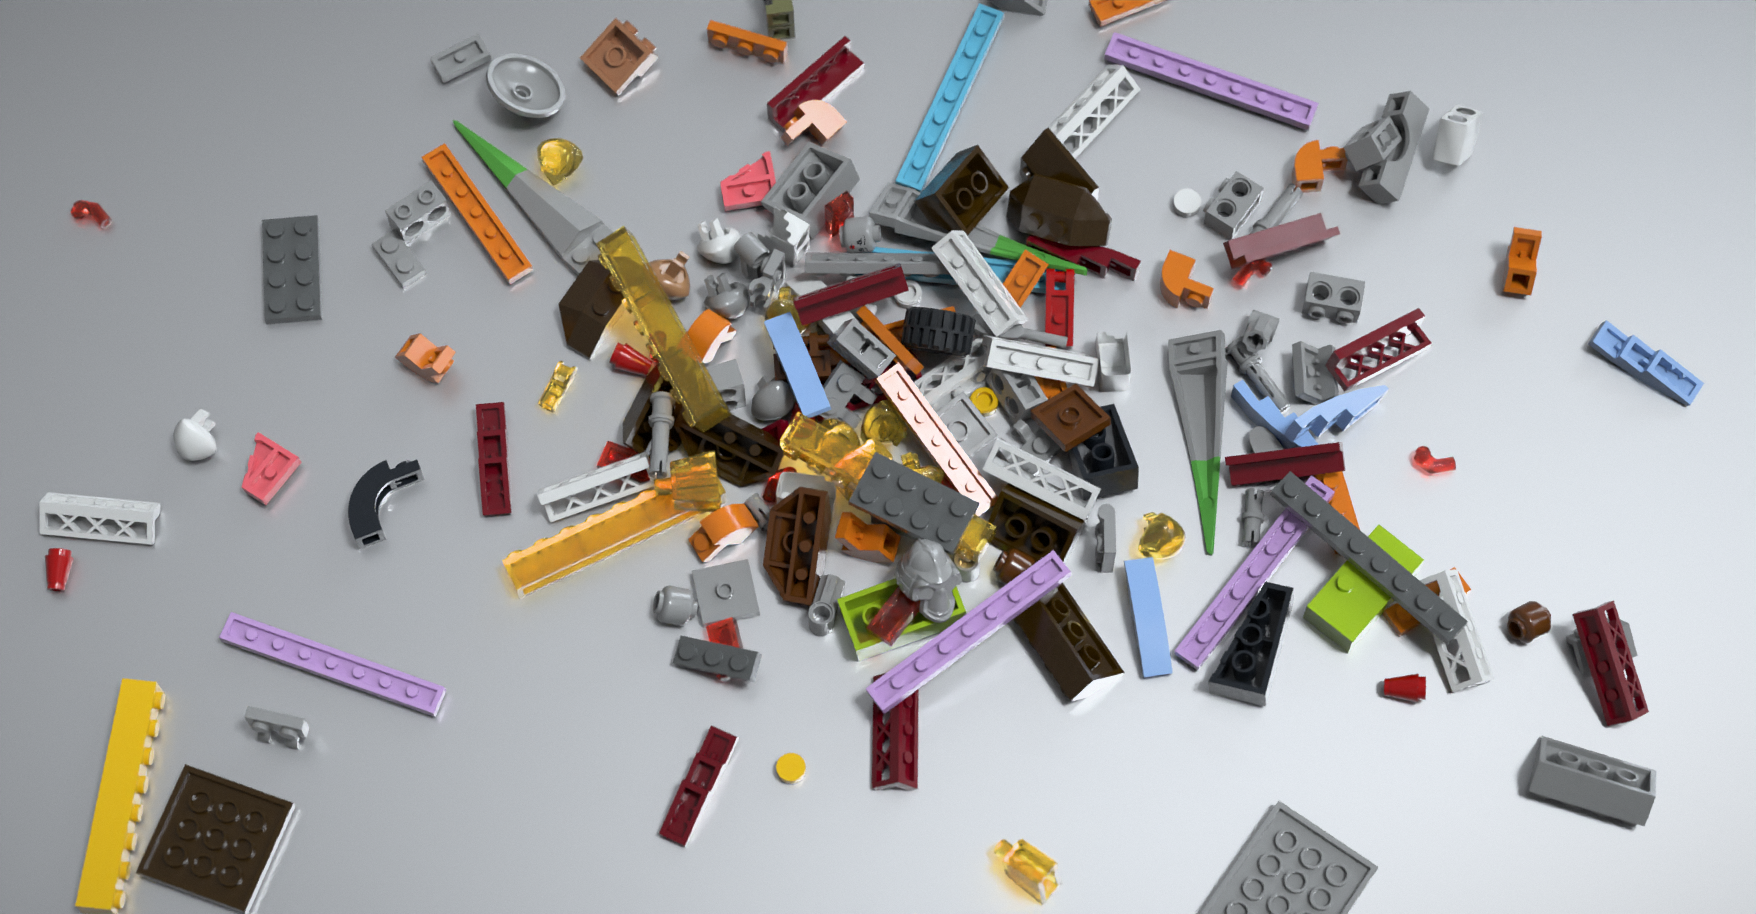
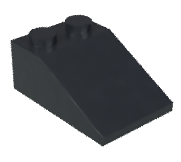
(1106, 459)

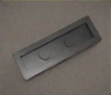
(717, 658)

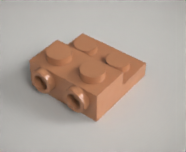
(619, 55)

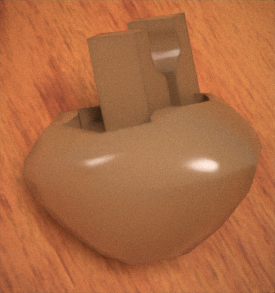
(673, 275)

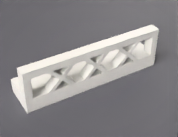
(1090, 101)
(979, 282)
(1040, 361)
(954, 383)
(592, 480)
(1038, 485)
(98, 507)
(1468, 638)

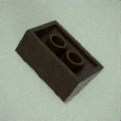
(1052, 159)
(962, 191)
(1033, 525)

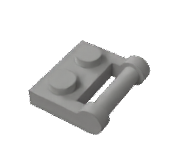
(1106, 538)

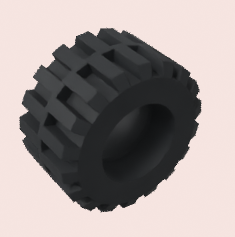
(938, 331)

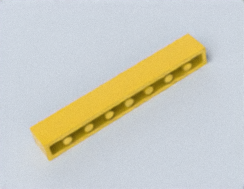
(120, 797)

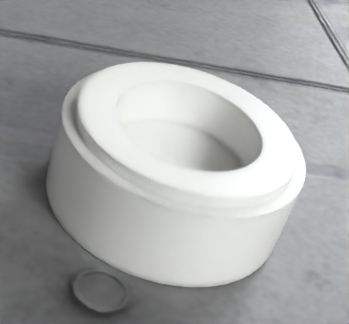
(1187, 202)
(910, 298)

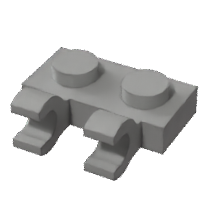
(773, 277)
(840, 388)
(1037, 444)
(266, 721)

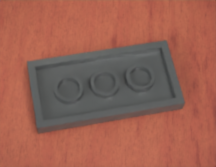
(291, 269)
(913, 503)

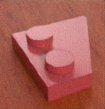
(749, 184)
(268, 469)

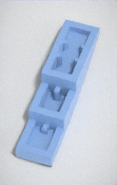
(1645, 364)
(797, 365)
(1341, 410)
(1267, 415)
(1148, 617)

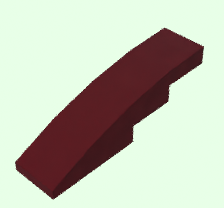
(1094, 258)
(493, 459)
(698, 785)

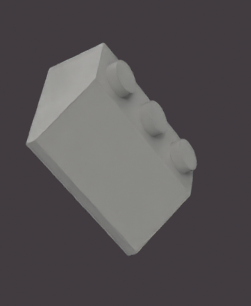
(810, 184)

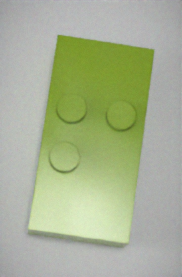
(1351, 601)
(862, 606)

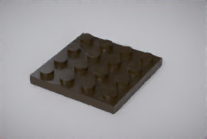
(215, 839)

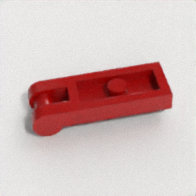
(1060, 304)

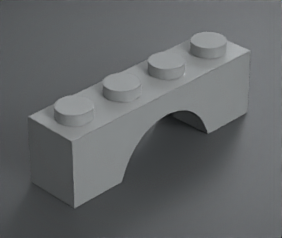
(1387, 178)

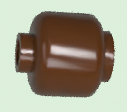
(1011, 564)
(1529, 622)

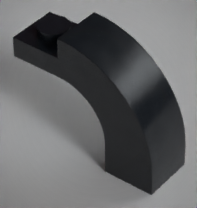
(370, 494)

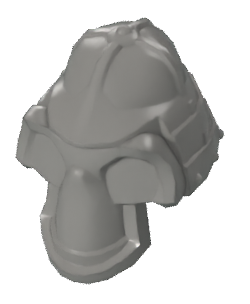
(931, 576)

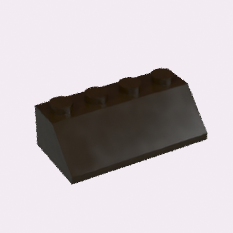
(1068, 644)

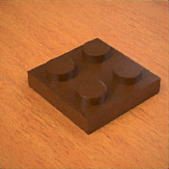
(1070, 417)

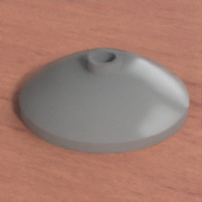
(525, 85)

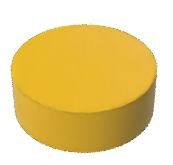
(985, 401)
(791, 768)

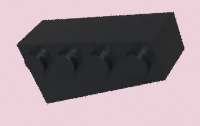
(1253, 656)

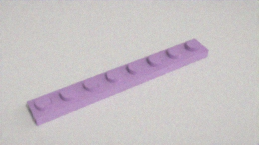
(1211, 81)
(1246, 583)
(968, 632)
(333, 664)

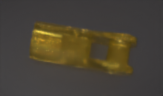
(556, 389)

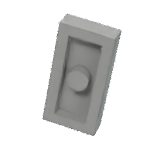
(460, 58)
(399, 258)

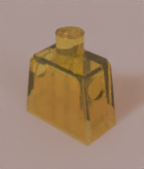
(692, 483)
(1029, 869)

